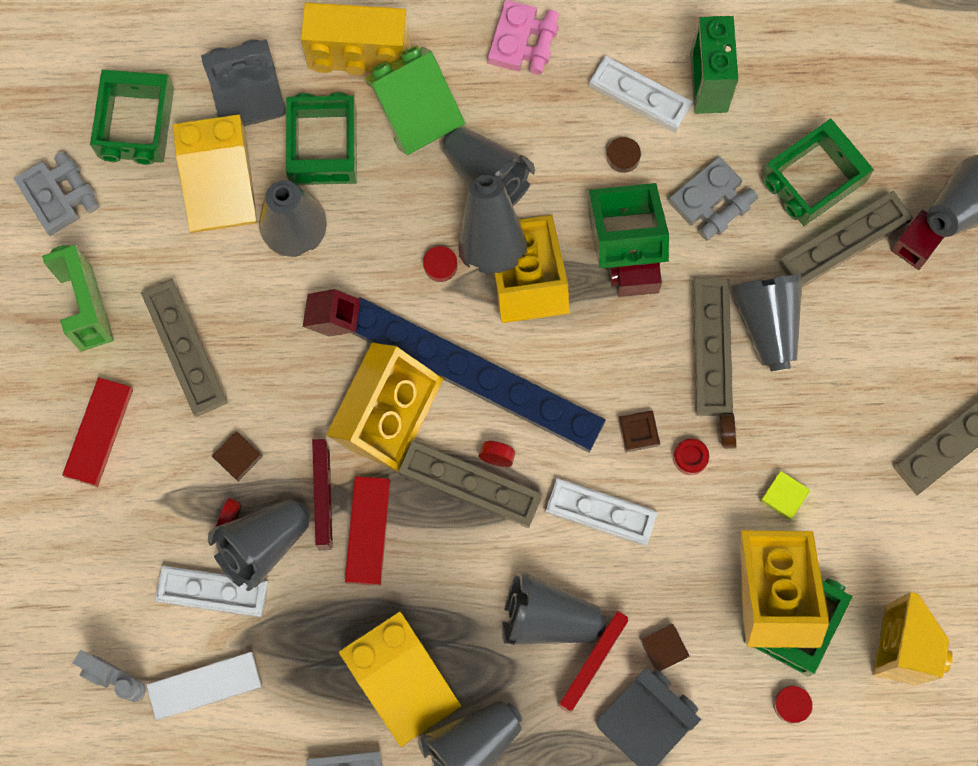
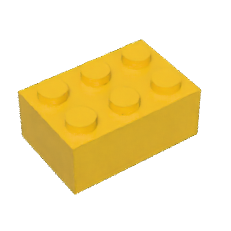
(352, 37)

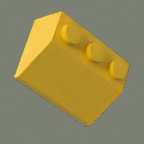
(385, 405)
(911, 643)

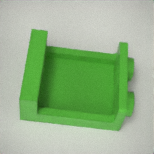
(415, 99)
(91, 325)

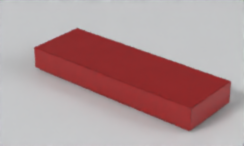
(97, 432)
(367, 531)
(594, 662)

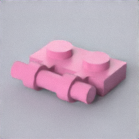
(513, 34)

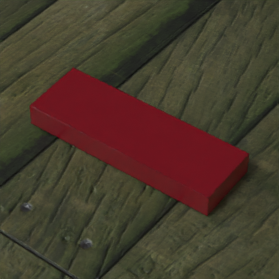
(322, 494)

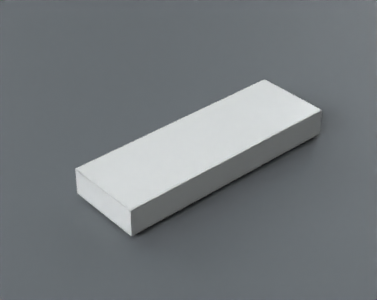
(640, 94)
(601, 512)
(209, 592)
(204, 686)

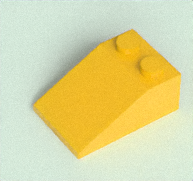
(215, 173)
(539, 281)
(782, 590)
(400, 679)

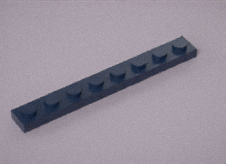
(481, 377)

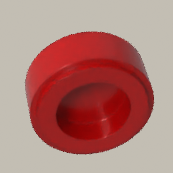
(440, 264)
(497, 453)
(691, 456)
(229, 512)
(793, 704)

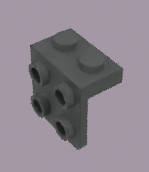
(245, 82)
(648, 719)

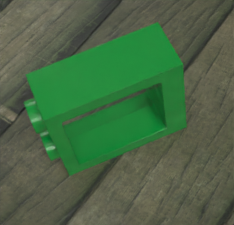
(713, 67)
(131, 85)
(842, 153)
(320, 170)
(614, 246)
(800, 660)

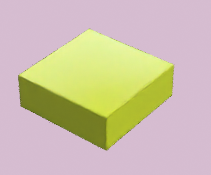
(785, 495)

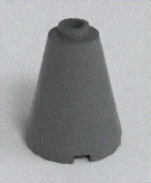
(478, 156)
(957, 203)
(291, 220)
(490, 228)
(772, 317)
(258, 541)
(548, 614)
(473, 739)

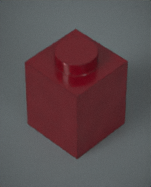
(917, 242)
(636, 279)
(331, 312)

